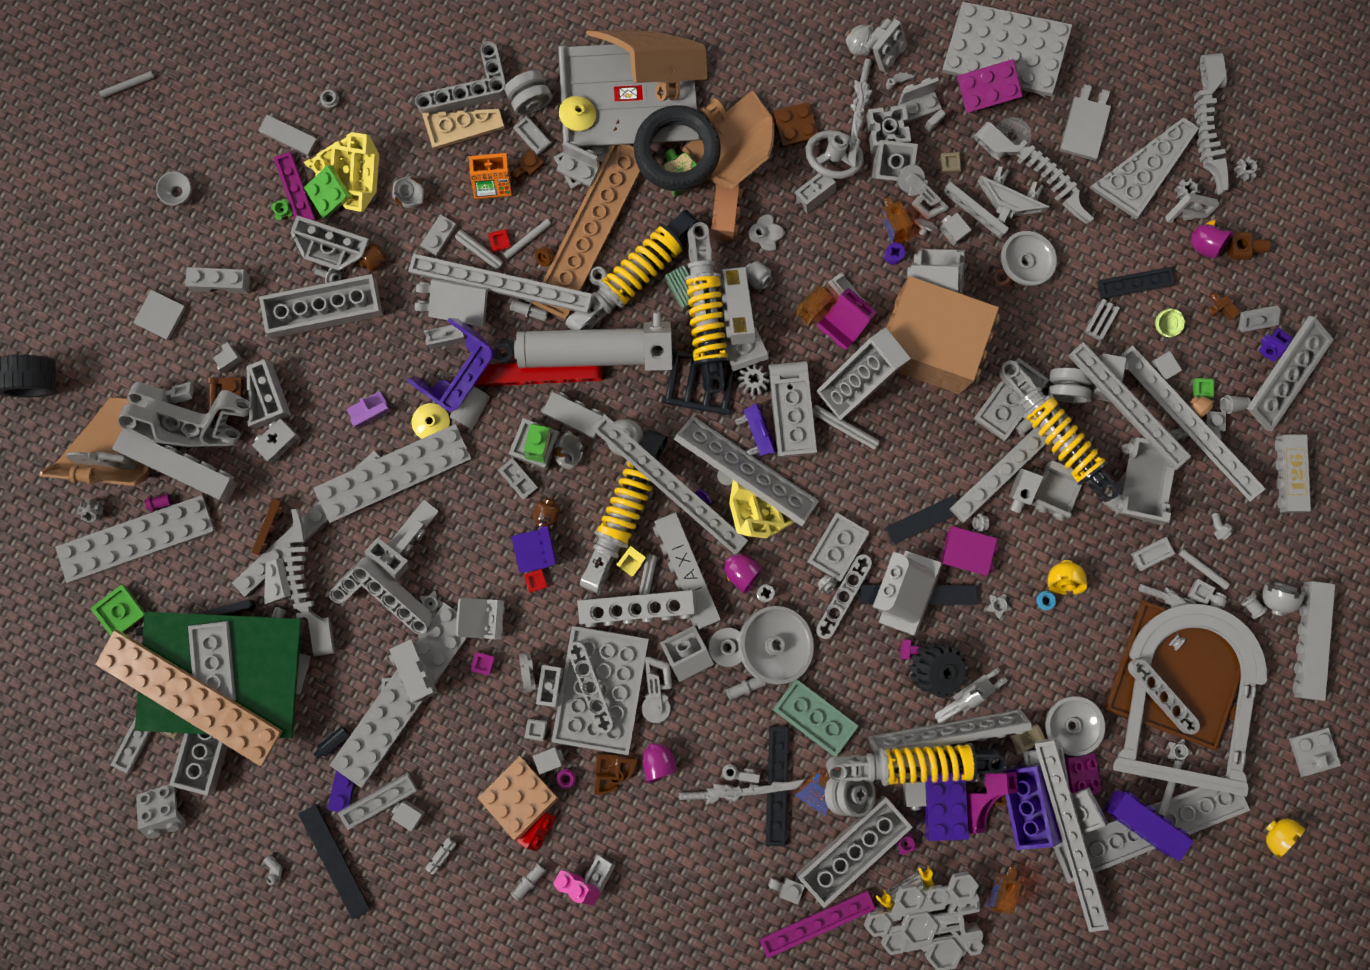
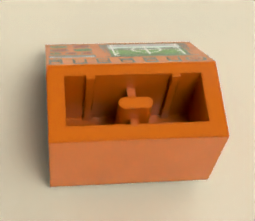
(490, 176)

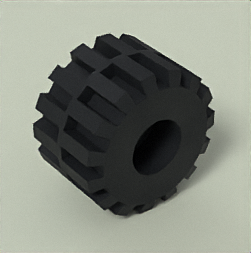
(938, 669)

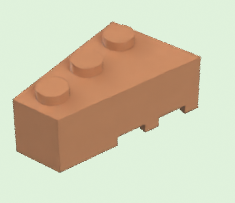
(725, 212)

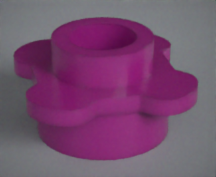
(911, 846)

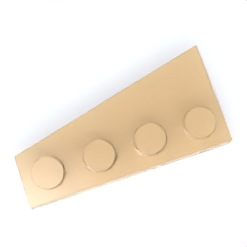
(456, 127)

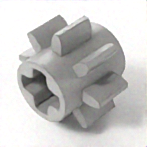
(1252, 168)
(1190, 186)
(90, 510)

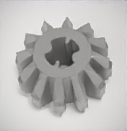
(751, 373)

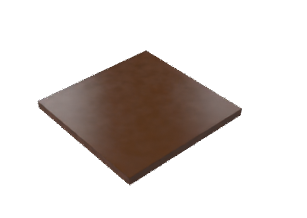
(1200, 673)

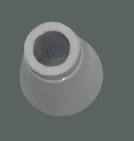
(1234, 403)

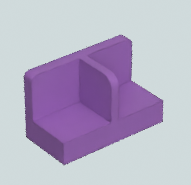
(368, 410)

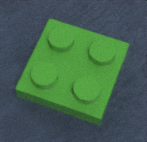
(327, 191)
(118, 610)

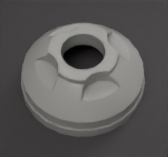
(168, 183)

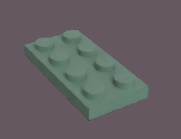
(815, 717)

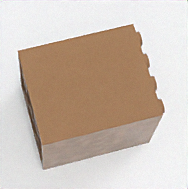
(941, 334)

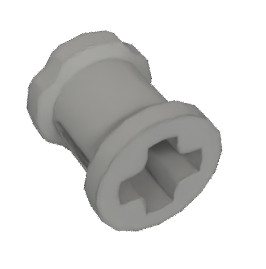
(763, 598)
(1254, 606)

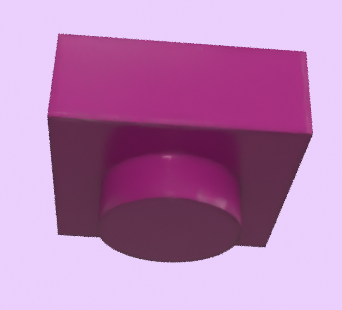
(482, 663)

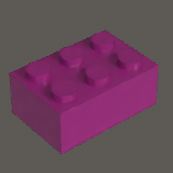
(990, 85)

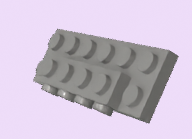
(1290, 373)

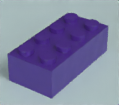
(946, 810)
(1032, 810)
(1147, 825)

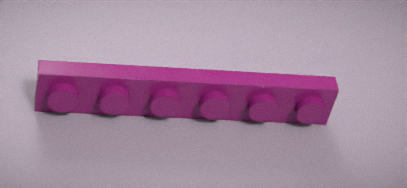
(817, 924)

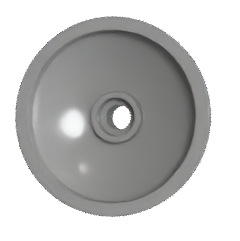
(1037, 254)
(1088, 727)

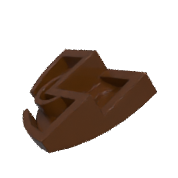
(612, 770)

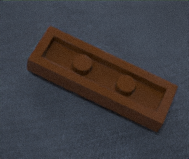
(267, 527)

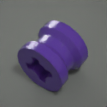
(891, 256)

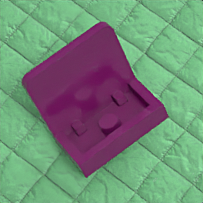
(1083, 773)

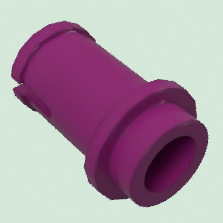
(157, 502)

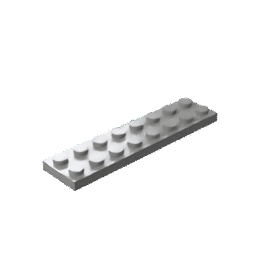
(746, 470)
(392, 473)
(135, 539)
(954, 732)

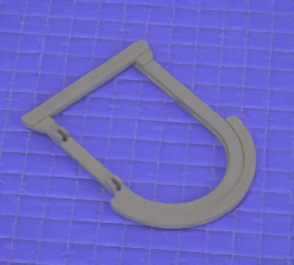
(1252, 672)

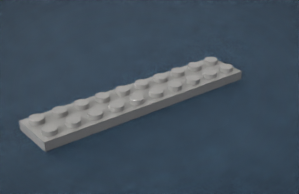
(392, 707)
(1188, 810)

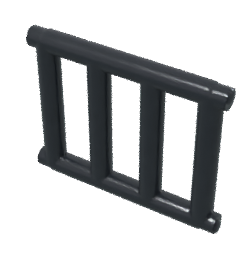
(687, 402)

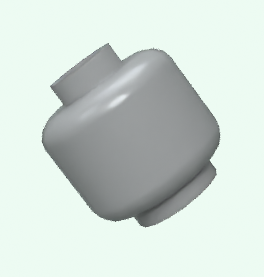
(758, 275)

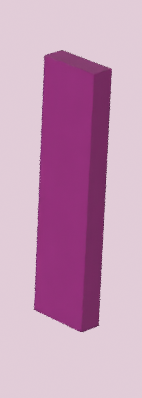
(294, 186)

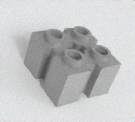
(895, 120)

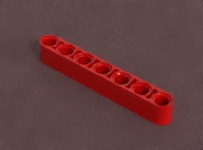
(512, 375)

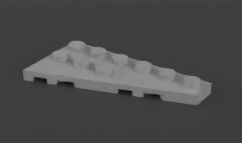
(1138, 177)

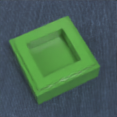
(1203, 387)

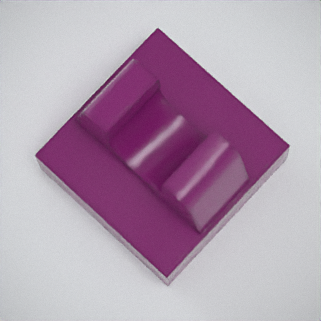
(907, 649)

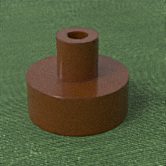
(544, 256)

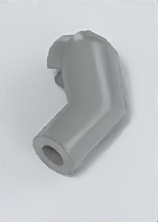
(275, 870)

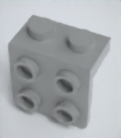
(480, 618)
(158, 812)

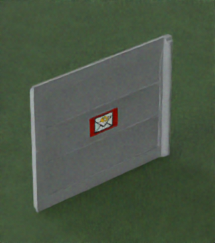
(607, 81)

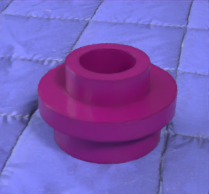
(561, 783)

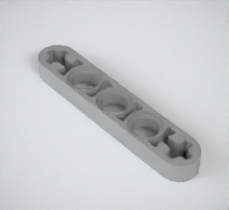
(851, 590)
(590, 677)
(1172, 700)

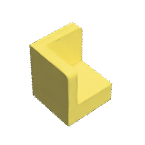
(631, 561)

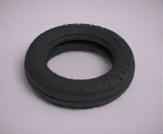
(677, 116)

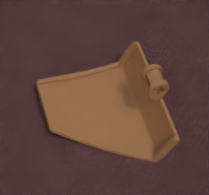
(659, 58)
(744, 136)
(98, 437)

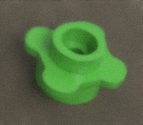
(276, 207)

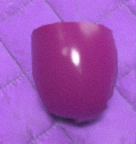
(1210, 240)
(742, 571)
(658, 762)

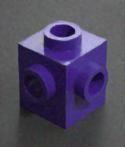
(1275, 344)

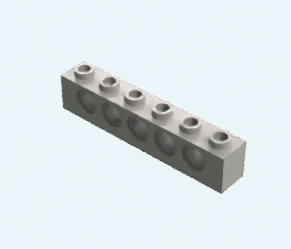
(588, 608)

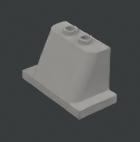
(906, 591)

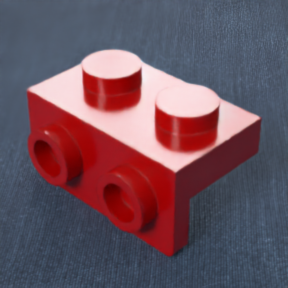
(536, 833)

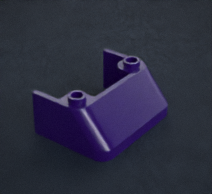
(452, 395)

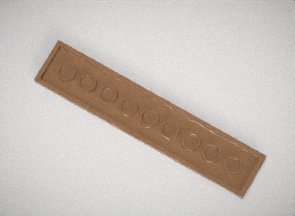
(592, 223)
(189, 697)

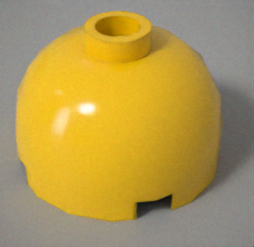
(1067, 577)
(1283, 835)

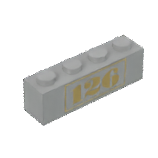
(1293, 474)

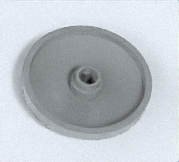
(776, 645)

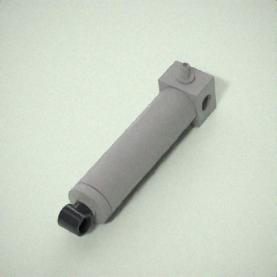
(592, 347)

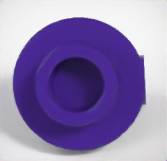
(704, 496)

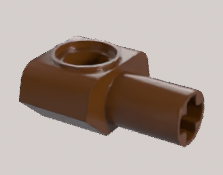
(1248, 246)

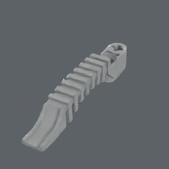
(1213, 77)
(999, 145)
(320, 628)

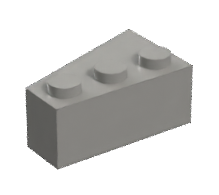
(265, 395)
(412, 671)

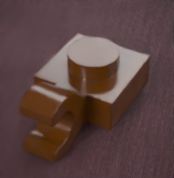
(527, 164)

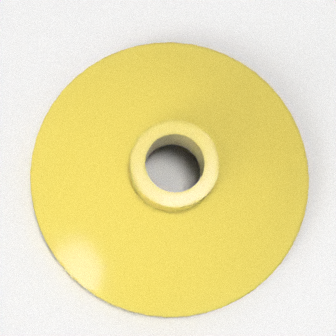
(577, 120)
(436, 412)

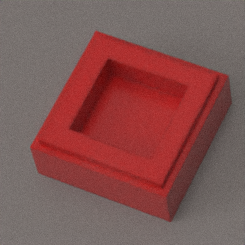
(499, 240)
(536, 581)

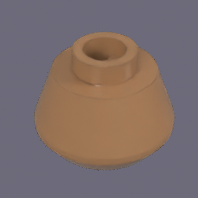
(1200, 405)

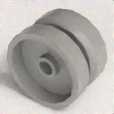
(528, 92)
(1070, 385)
(850, 797)

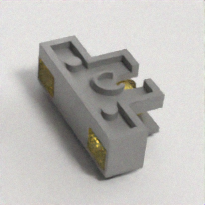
(737, 306)

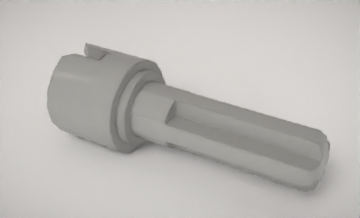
(970, 698)

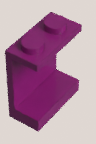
(847, 319)
(969, 551)

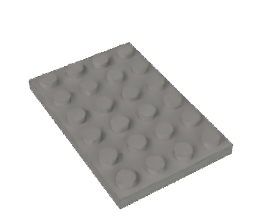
(994, 35)
(619, 671)

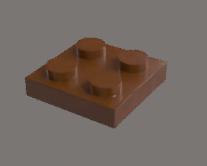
(795, 124)

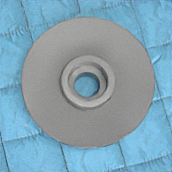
(717, 644)

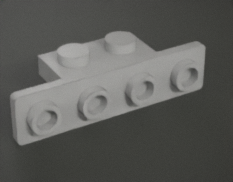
(413, 528)

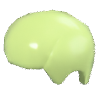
(1169, 322)

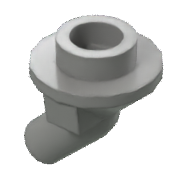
(330, 276)
(1222, 531)

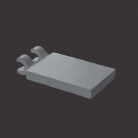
(1086, 125)
(454, 301)

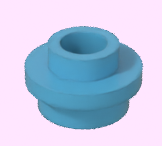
(1051, 597)

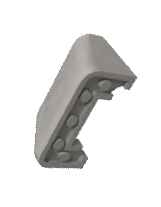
(939, 268)
(1146, 484)

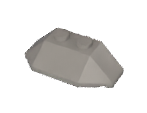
(327, 244)

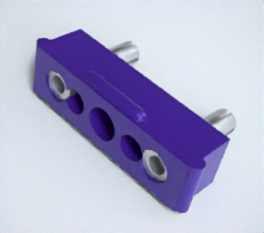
(759, 430)

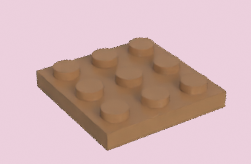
(518, 798)

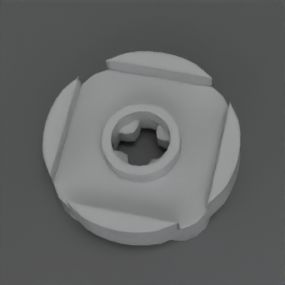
(527, 676)

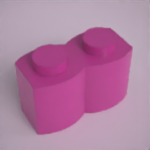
(577, 888)

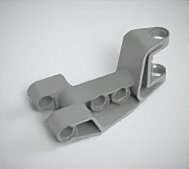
(165, 423)

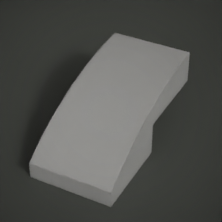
(517, 478)

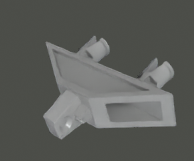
(1010, 202)

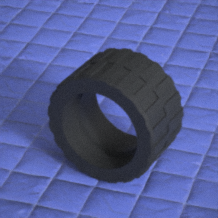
(27, 376)

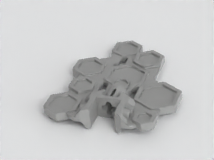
(920, 926)

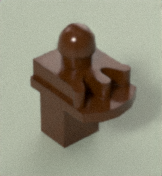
(1223, 304)

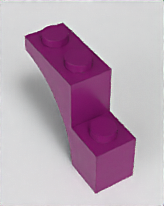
(980, 802)

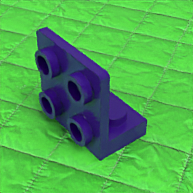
(534, 550)

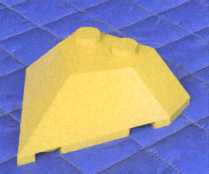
(356, 165)
(754, 516)

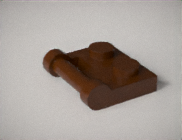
(233, 385)

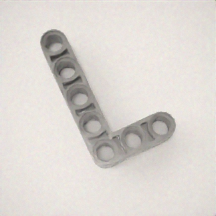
(470, 88)
(386, 591)

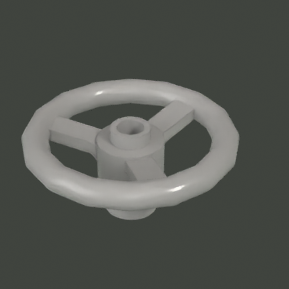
(835, 152)

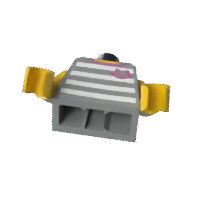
(922, 881)

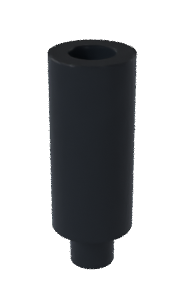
(332, 742)

